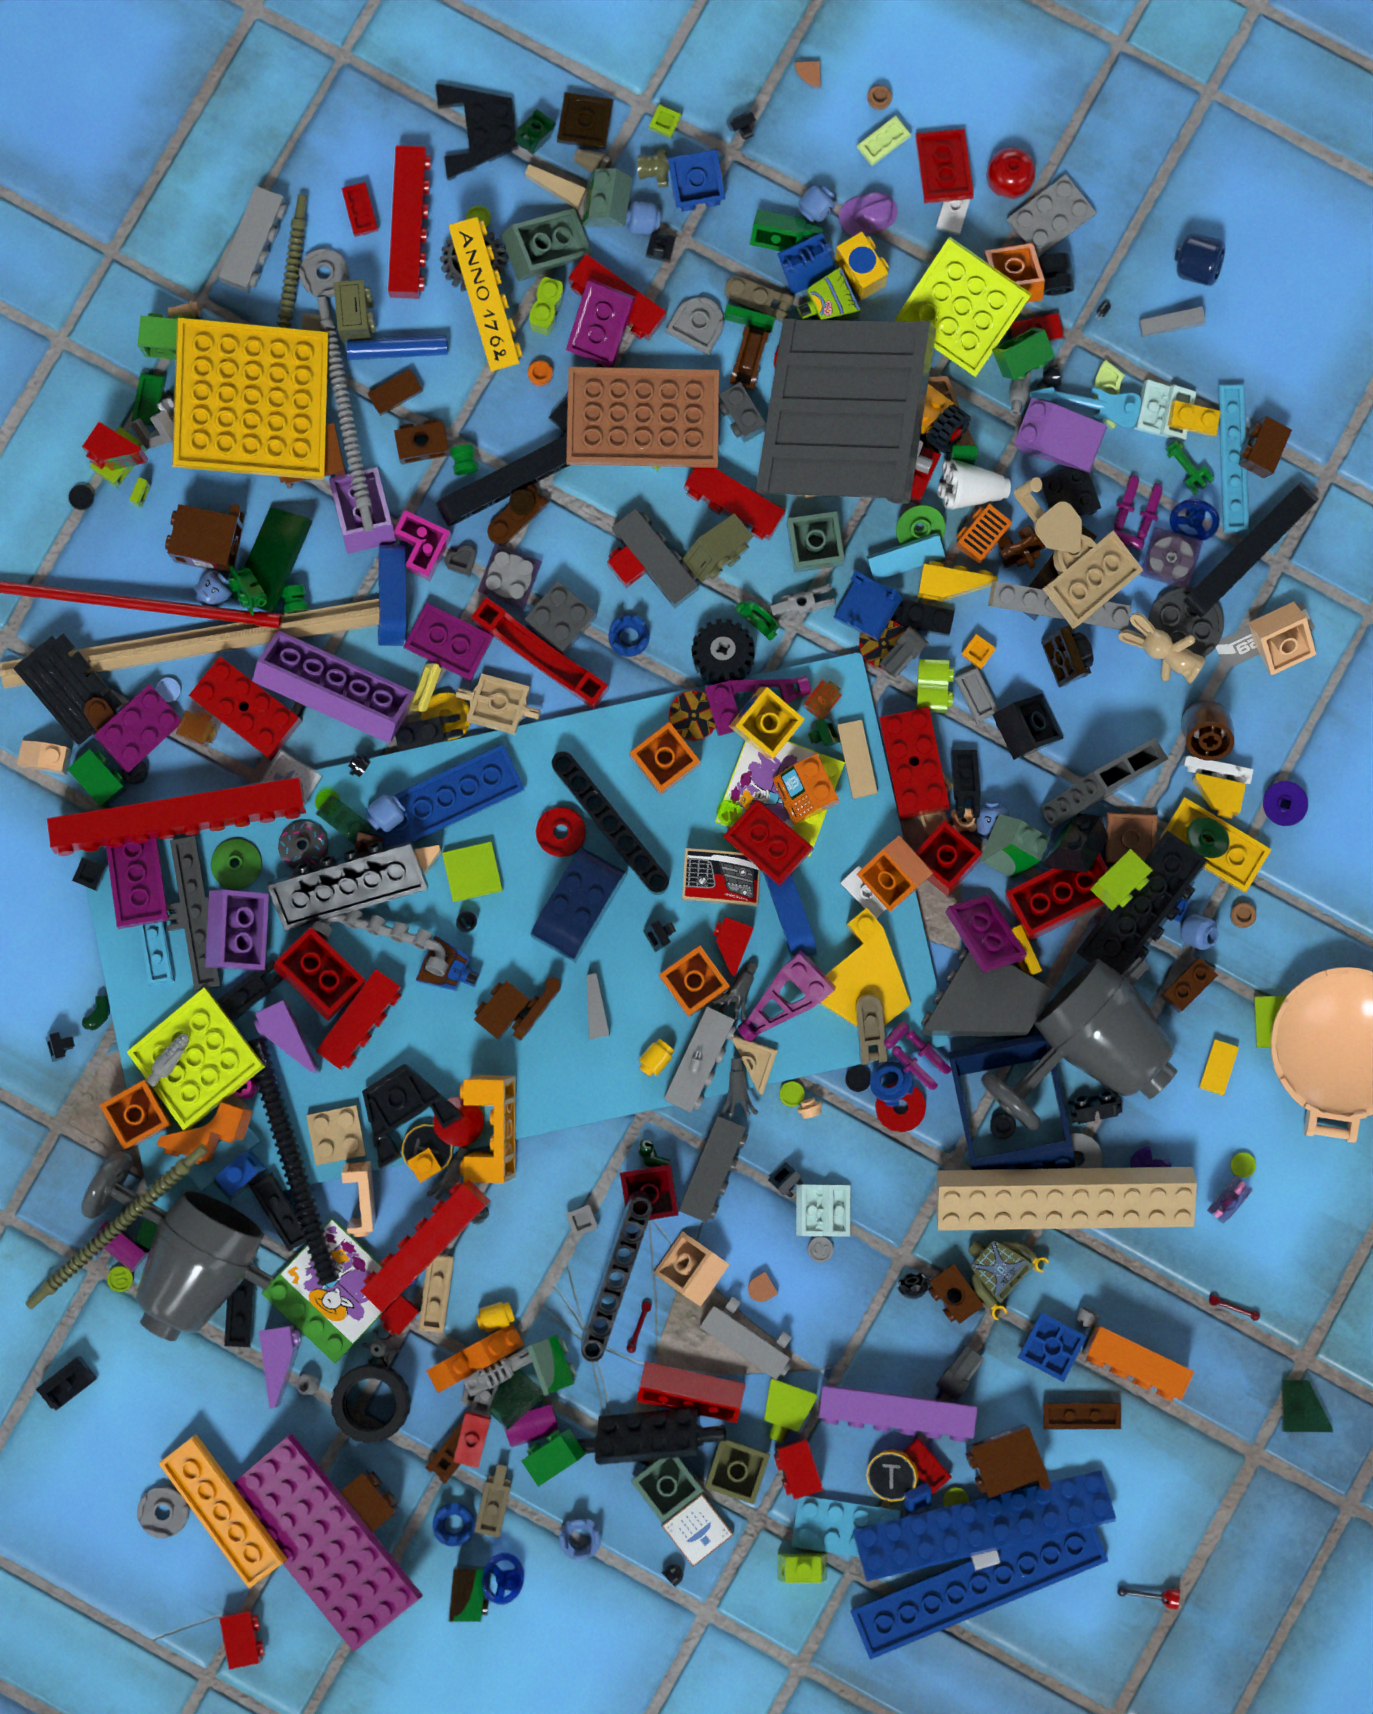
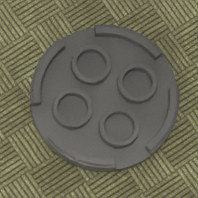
(1179, 621)

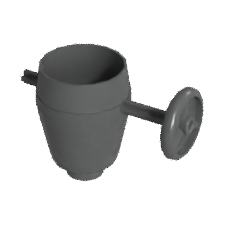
(1100, 1029)
(195, 1255)

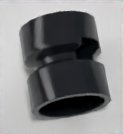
(1056, 274)

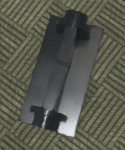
(1106, 1103)

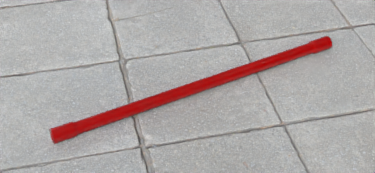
(260, 618)

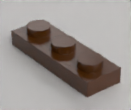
(1081, 1416)

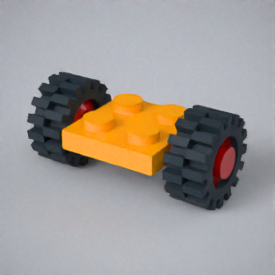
(944, 420)

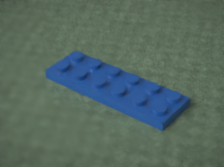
(454, 796)

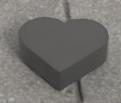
(461, 560)

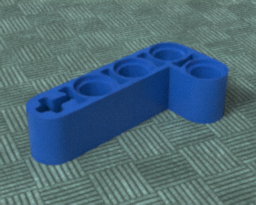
(391, 595)
(792, 917)

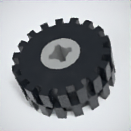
(722, 664)

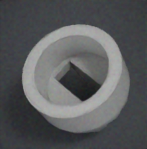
(1087, 1317)
(308, 1384)

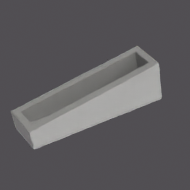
(1172, 322)
(596, 1014)

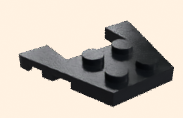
(488, 126)
(398, 1100)

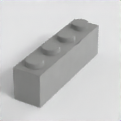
(252, 240)
(709, 1039)

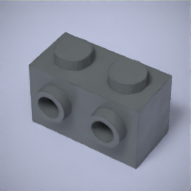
(742, 413)

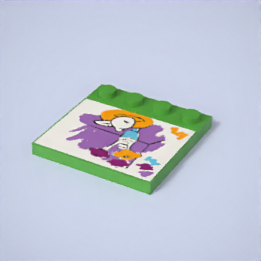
(333, 1313)

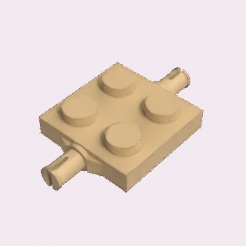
(498, 704)

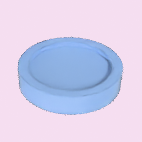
(168, 689)

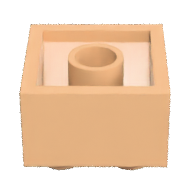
(1282, 638)
(691, 1269)

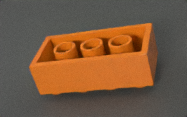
(1138, 1362)

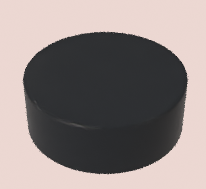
(137, 774)
(1002, 1126)

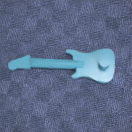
(1120, 408)

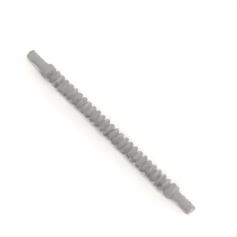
(362, 502)

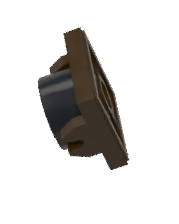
(1068, 655)

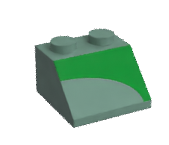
(606, 198)
(1013, 846)
(551, 1364)

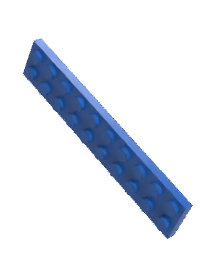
(983, 1525)
(968, 1592)

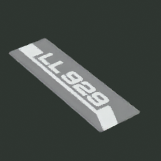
(1241, 647)

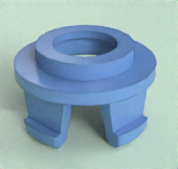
(585, 1552)

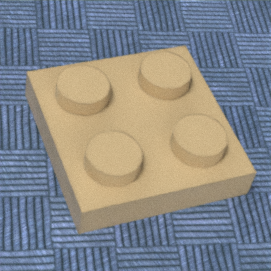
(336, 1135)

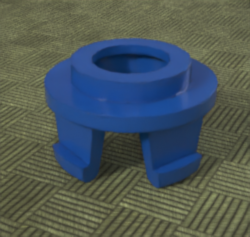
(625, 622)
(891, 1095)
(443, 1535)

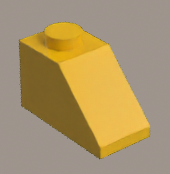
(1220, 794)

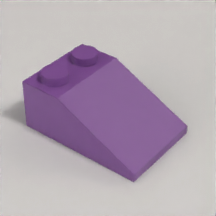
(1059, 435)
(350, 517)
(283, 1030)
(279, 1354)

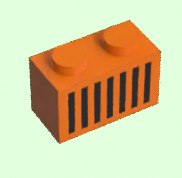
(983, 533)

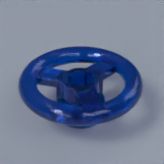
(1197, 509)
(507, 1580)

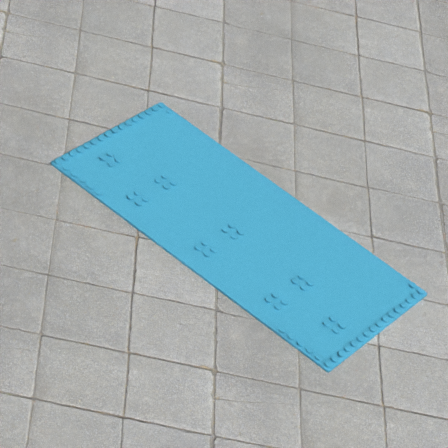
(557, 1069)

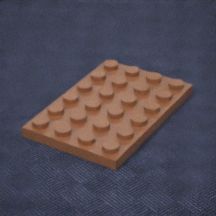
(642, 417)

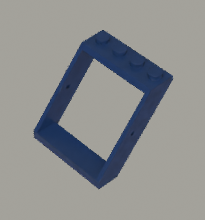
(1002, 1054)

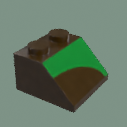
(467, 1594)

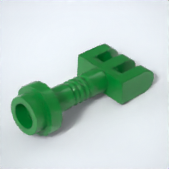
(1195, 475)

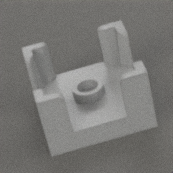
(163, 423)

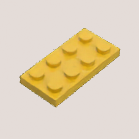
(1244, 853)

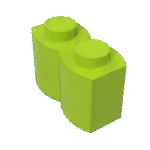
(549, 300)
(933, 685)

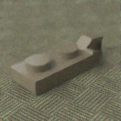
(494, 1503)

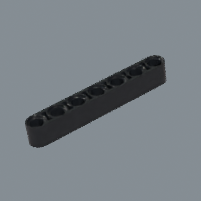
(504, 482)
(1250, 550)
(605, 811)
(616, 1264)

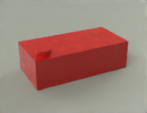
(1055, 898)

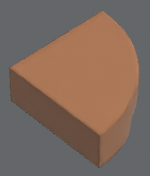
(809, 72)

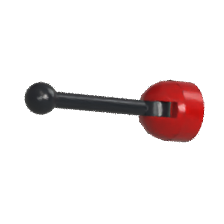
(1169, 1598)

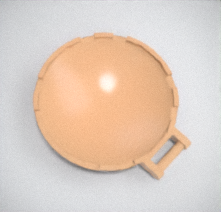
(1326, 1049)

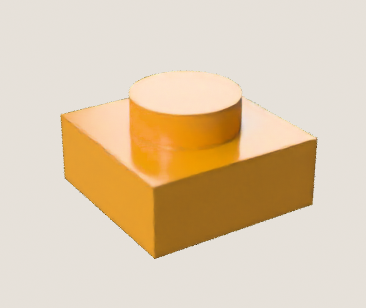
(978, 651)
(424, 1165)

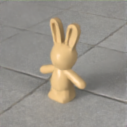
(1160, 646)

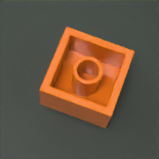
(664, 758)
(894, 873)
(694, 981)
(136, 1115)

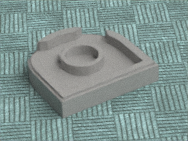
(697, 324)

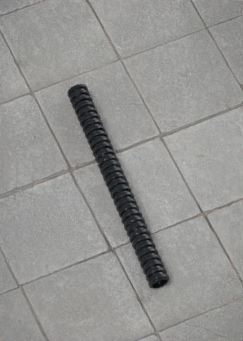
(293, 1166)

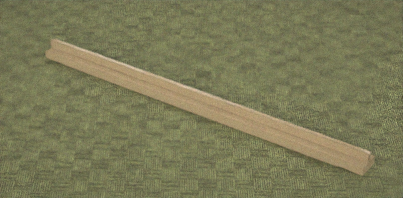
(215, 639)

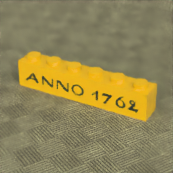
(483, 293)

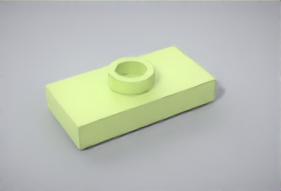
(883, 141)

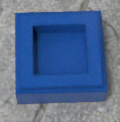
(917, 1499)

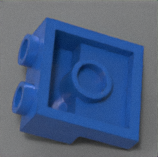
(696, 179)

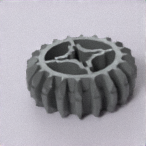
(450, 259)

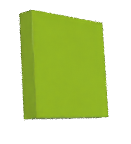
(472, 872)
(1264, 1014)

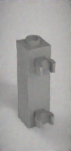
(745, 1342)

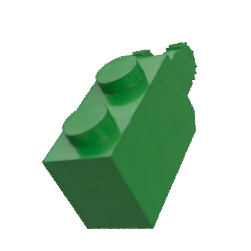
(780, 231)

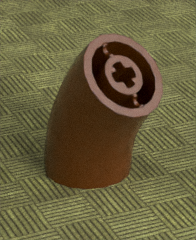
(1208, 730)

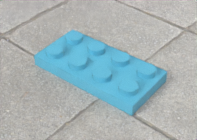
(830, 1523)

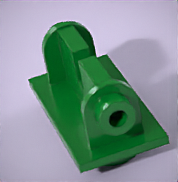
(243, 583)

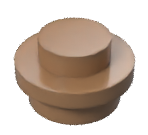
(879, 97)

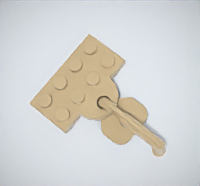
(1086, 570)

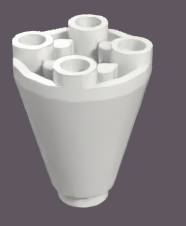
(970, 485)

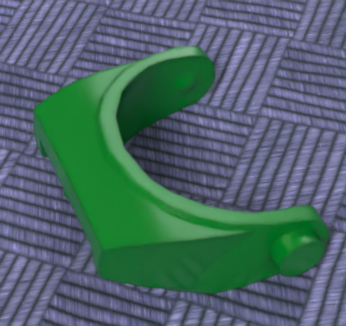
(746, 610)

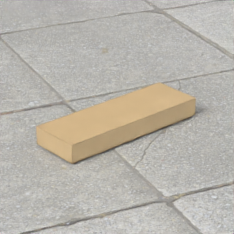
(857, 759)
(436, 1294)

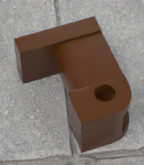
(749, 357)

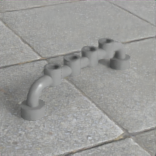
(399, 933)

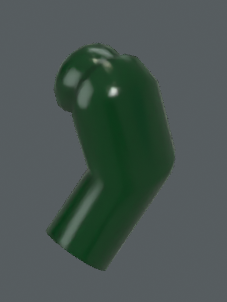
(649, 1155)

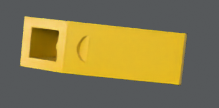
(946, 583)

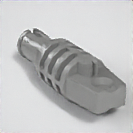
(496, 1372)

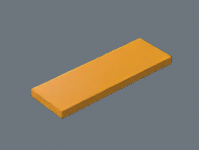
(222, 1511)

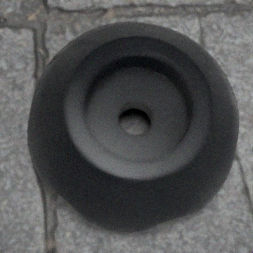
(913, 1285)

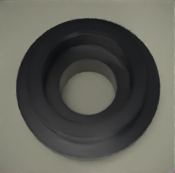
(359, 764)

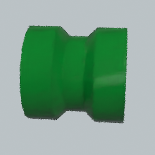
(464, 459)
(294, 599)

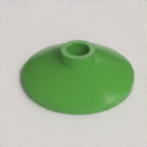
(931, 521)
(245, 873)

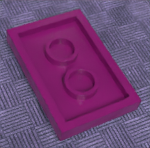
(600, 323)
(448, 642)
(138, 728)
(986, 933)

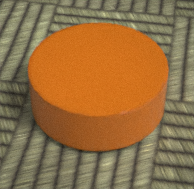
(540, 373)

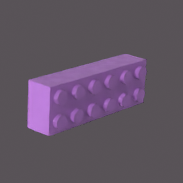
(333, 686)
(897, 1411)

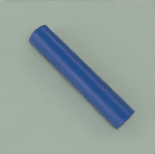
(397, 347)

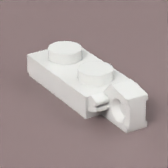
(1218, 769)

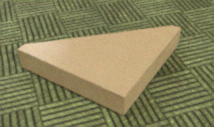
(757, 1060)

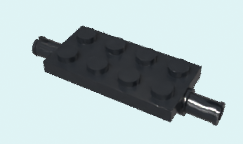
(650, 1436)

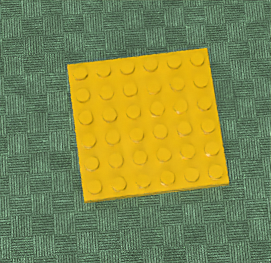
(250, 399)

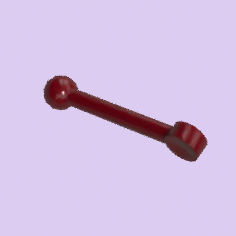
(1214, 1300)
(631, 1347)

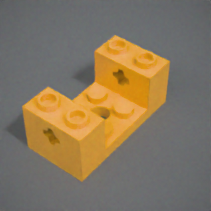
(500, 1162)

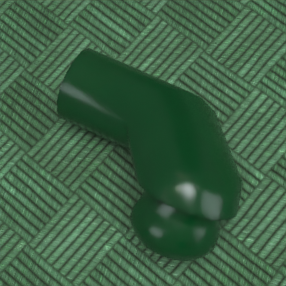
(98, 1016)

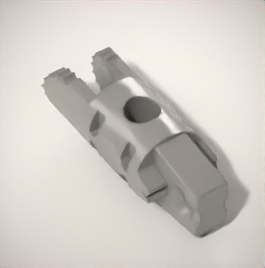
(791, 608)

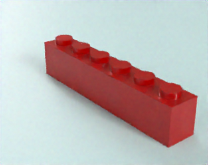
(408, 221)
(425, 1245)

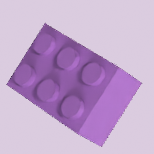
(237, 930)

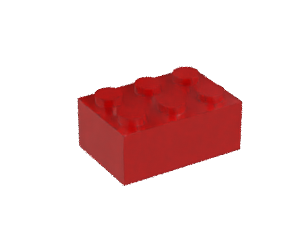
(319, 974)

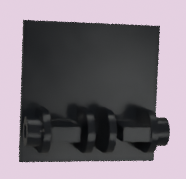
(1071, 487)

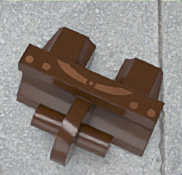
(1023, 551)

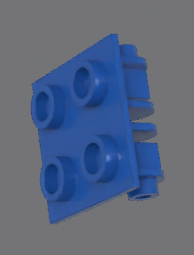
(806, 263)

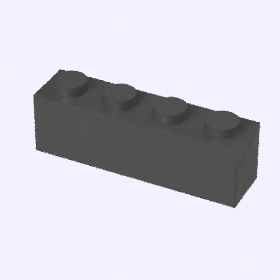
(660, 564)
(712, 1169)

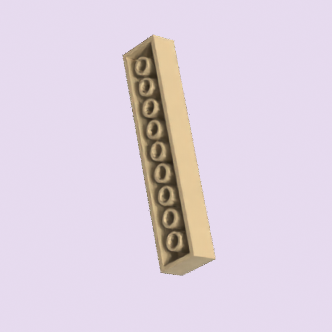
(1065, 1198)

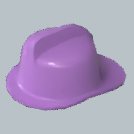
(868, 213)

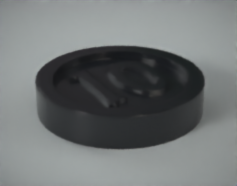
(81, 497)
(857, 1079)

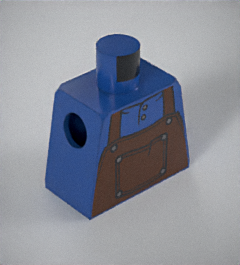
(456, 970)
(239, 1174)

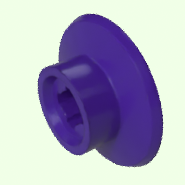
(1289, 792)

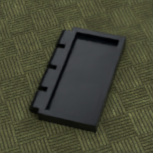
(63, 685)

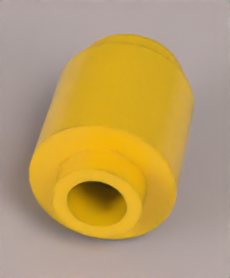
(655, 1058)
(495, 1316)

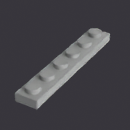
(1037, 602)

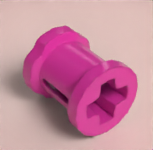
(247, 1093)

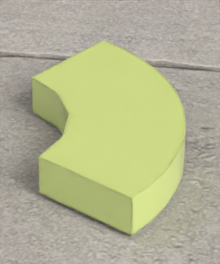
(1108, 380)

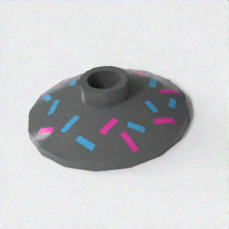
(302, 831)

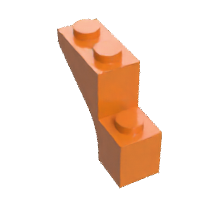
(228, 1124)
(475, 1357)

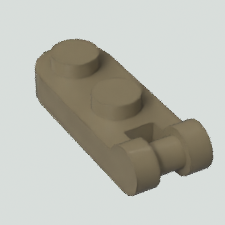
(757, 297)
(870, 1029)

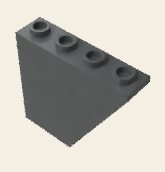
(1104, 783)
(987, 1003)

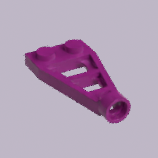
(722, 701)
(807, 979)

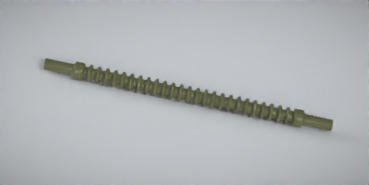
(298, 225)
(131, 1213)

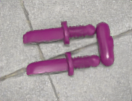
(1149, 514)
(893, 1038)

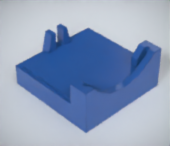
(868, 606)
(1052, 1347)

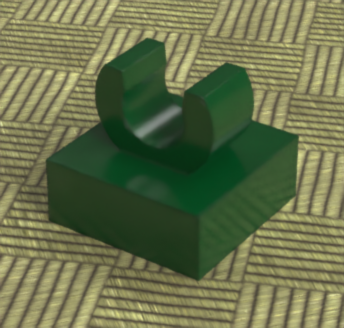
(826, 733)

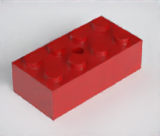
(264, 724)
(921, 787)

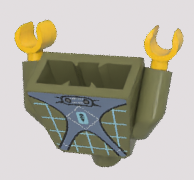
(1000, 1270)

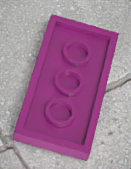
(137, 884)

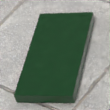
(276, 553)

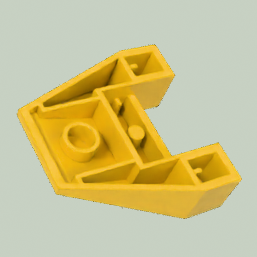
(867, 971)

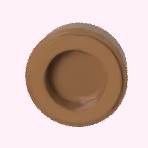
(1243, 915)

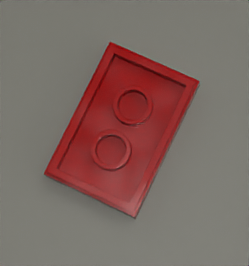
(944, 166)
(768, 842)

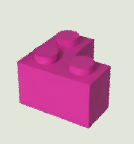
(428, 542)

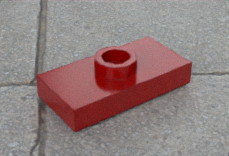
(359, 209)
(1049, 323)
(472, 1439)
(928, 1467)

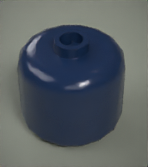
(1200, 259)

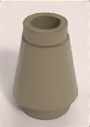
(592, 160)

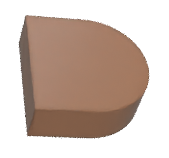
(761, 1288)

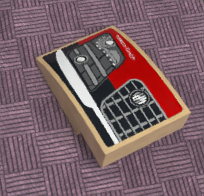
(720, 878)

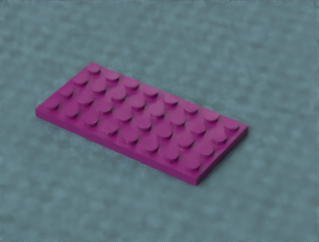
(326, 1543)

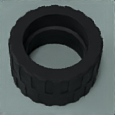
(339, 1403)

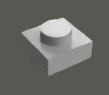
(581, 1221)

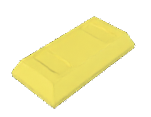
(425, 687)

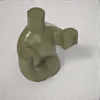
(654, 166)

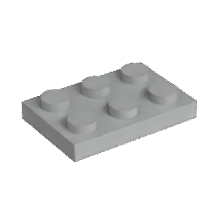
(1051, 216)

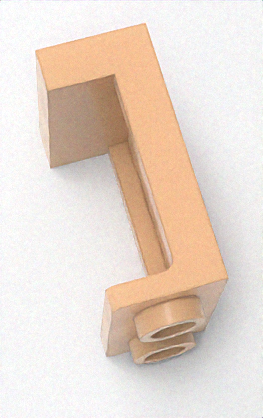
(361, 1173)

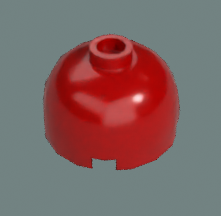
(1011, 173)

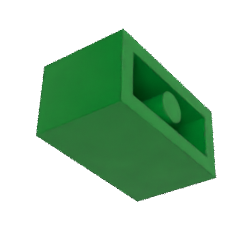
(1023, 353)
(97, 779)
(553, 1457)

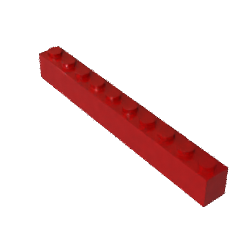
(176, 816)

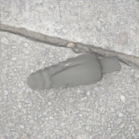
(1019, 393)
(168, 1059)

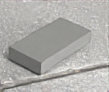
(976, 695)

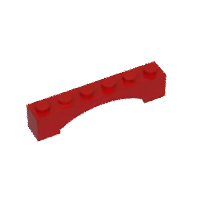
(539, 654)

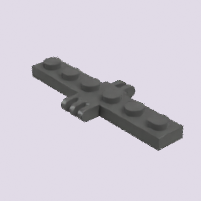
(192, 910)

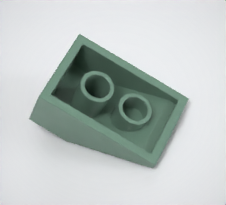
(545, 243)

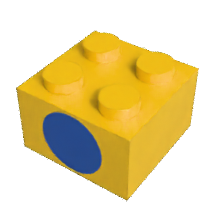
(861, 265)
(766, 722)

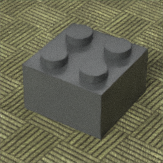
(560, 618)

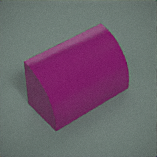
(125, 1249)
(533, 1426)

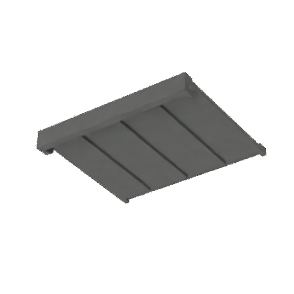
(846, 408)

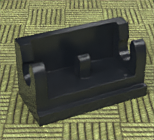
(66, 1383)

